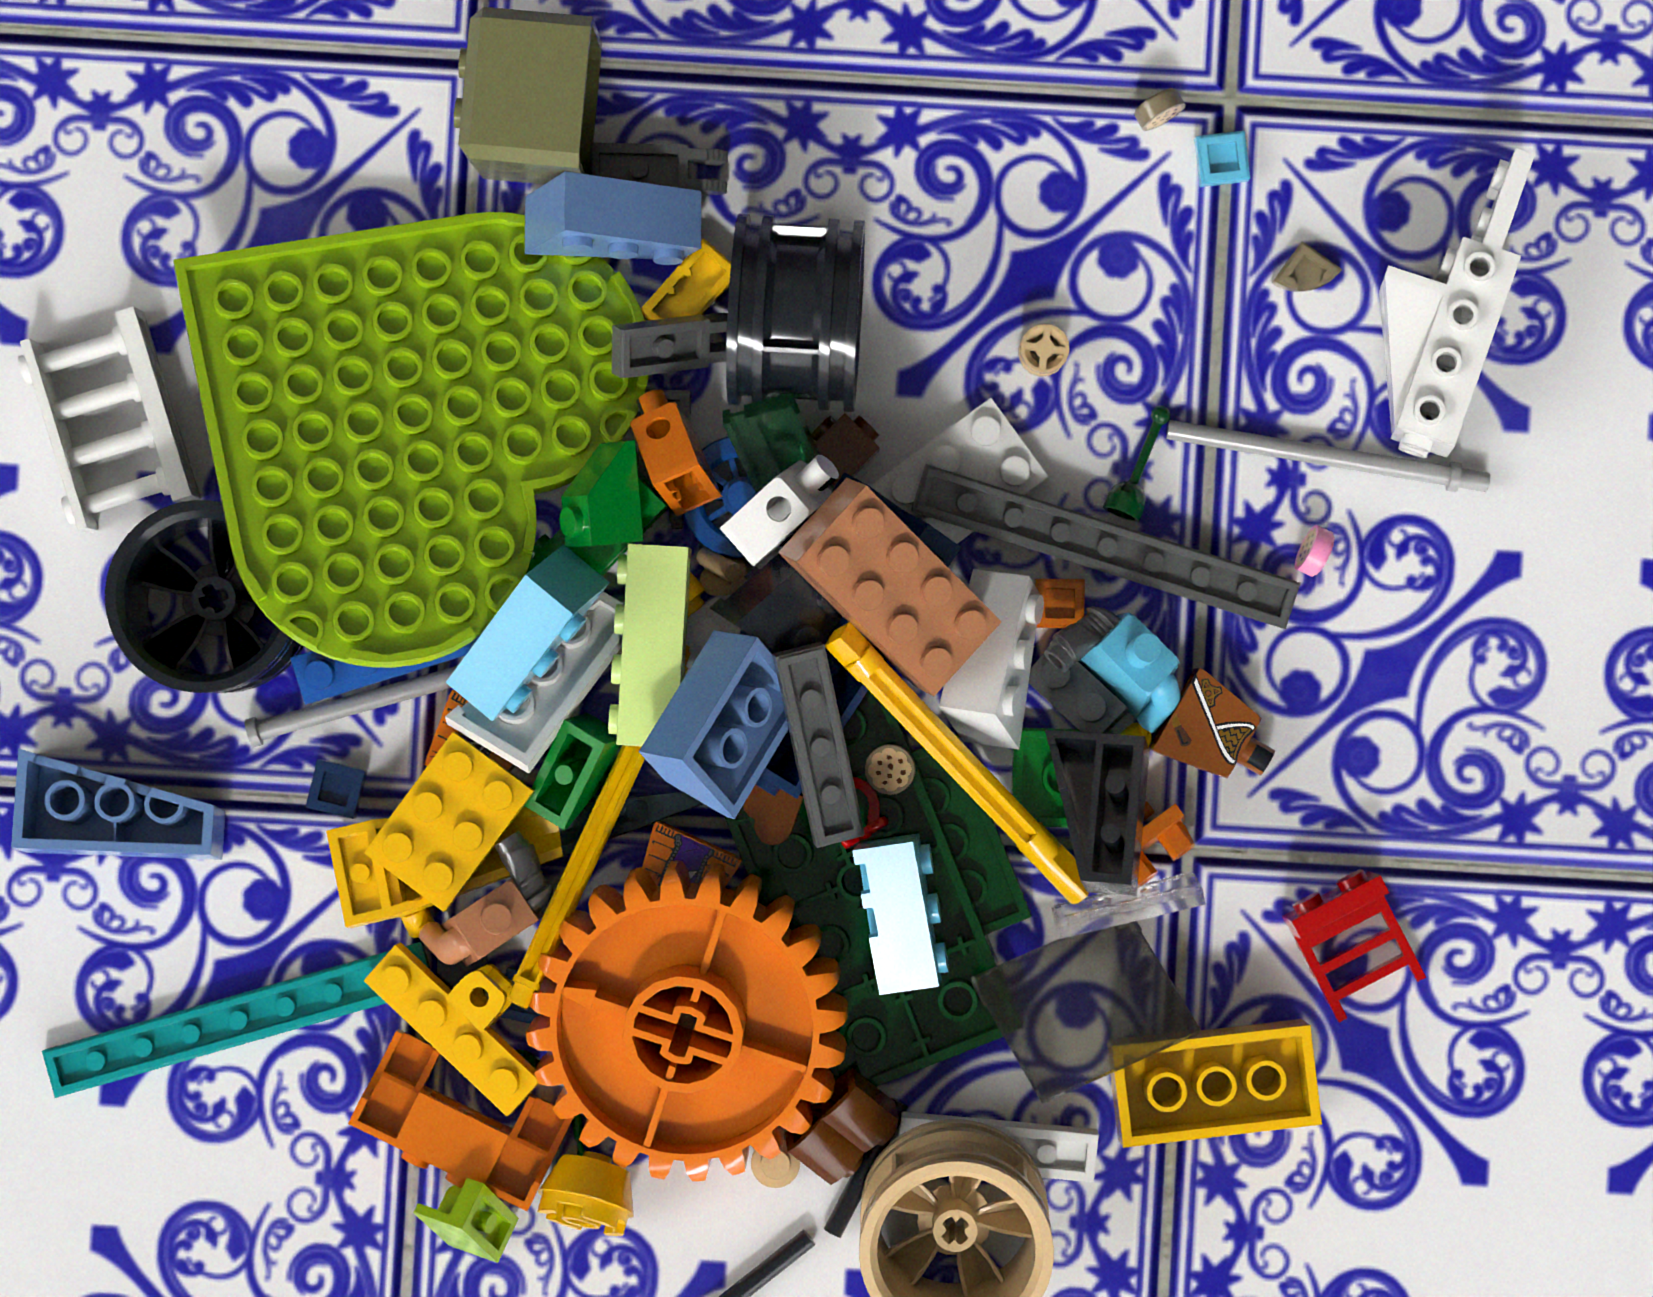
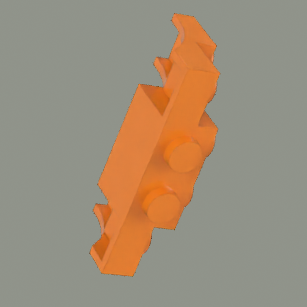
(452, 1135)

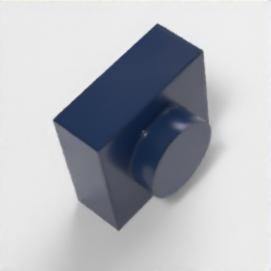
(336, 788)

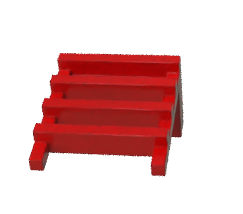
(1325, 916)

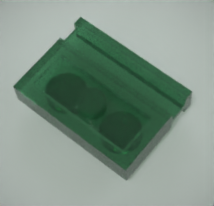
(769, 437)

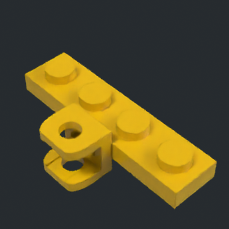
(458, 1022)

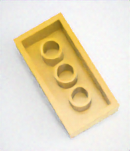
(1220, 1085)

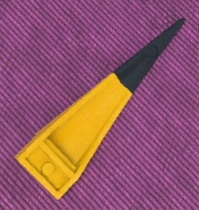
(374, 894)

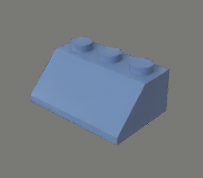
(720, 724)

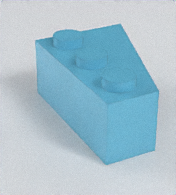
(526, 633)

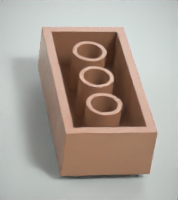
(890, 586)

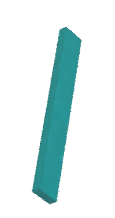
(215, 1025)

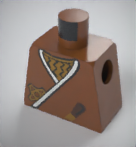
(1212, 730)

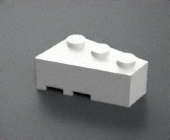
(990, 689)

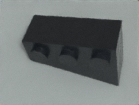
(779, 607)
(1104, 804)

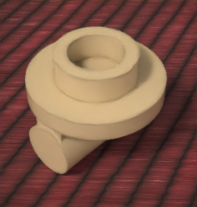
(721, 573)

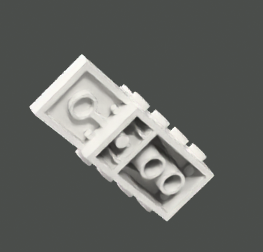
(1449, 322)

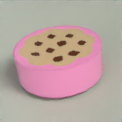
(1314, 551)

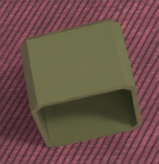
(528, 94)

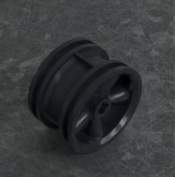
(795, 311)
(160, 655)

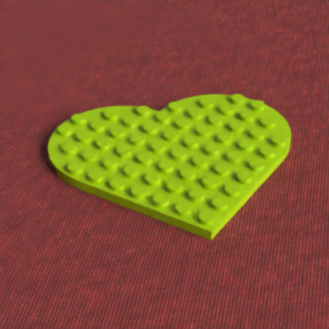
(394, 415)

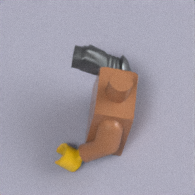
(493, 917)

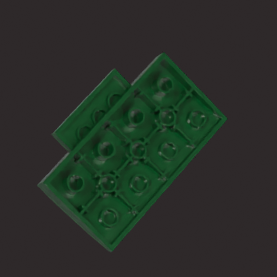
(975, 893)

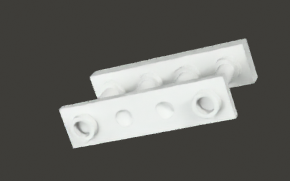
(143, 384)

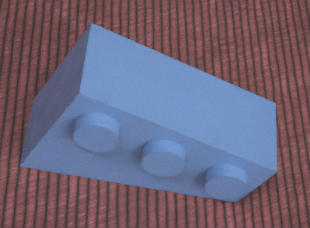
(612, 219)

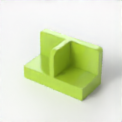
(471, 1220)

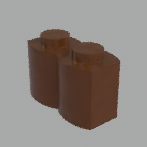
(845, 1128)

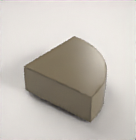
(1306, 270)

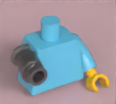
(1126, 661)

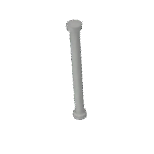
(346, 706)

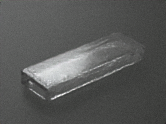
(1111, 910)

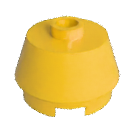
(588, 1193)

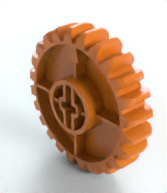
(674, 1089)

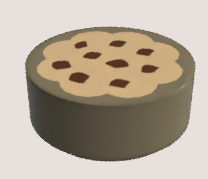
(1159, 109)
(890, 769)

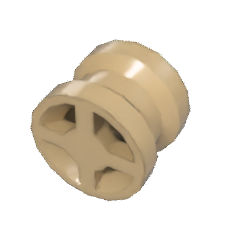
(1044, 341)

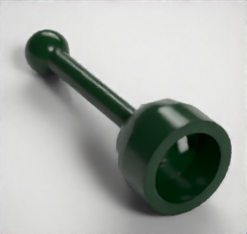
(1127, 497)

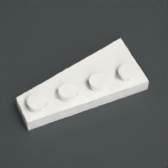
(555, 696)

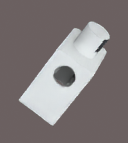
(780, 508)

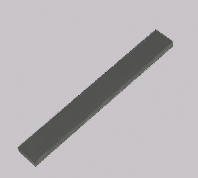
(1105, 546)

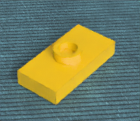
(691, 286)

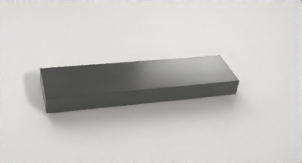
(818, 744)

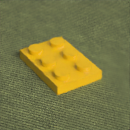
(449, 821)

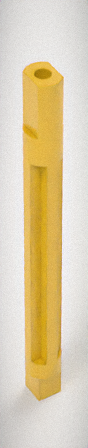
(962, 765)

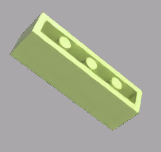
(652, 639)

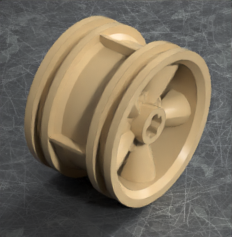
(968, 1155)

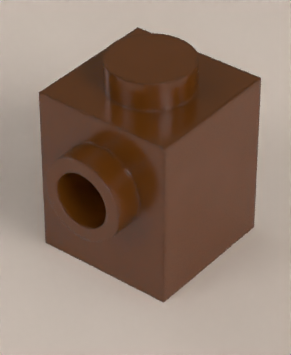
(846, 443)

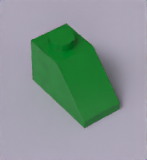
(604, 499)
(573, 769)

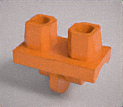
(1170, 833)

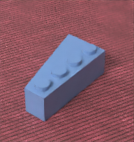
(94, 813)

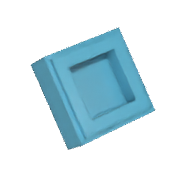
(1222, 158)

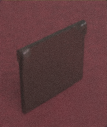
(1084, 1007)

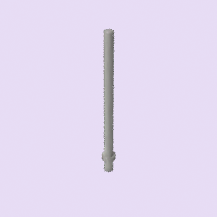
(1451, 476)

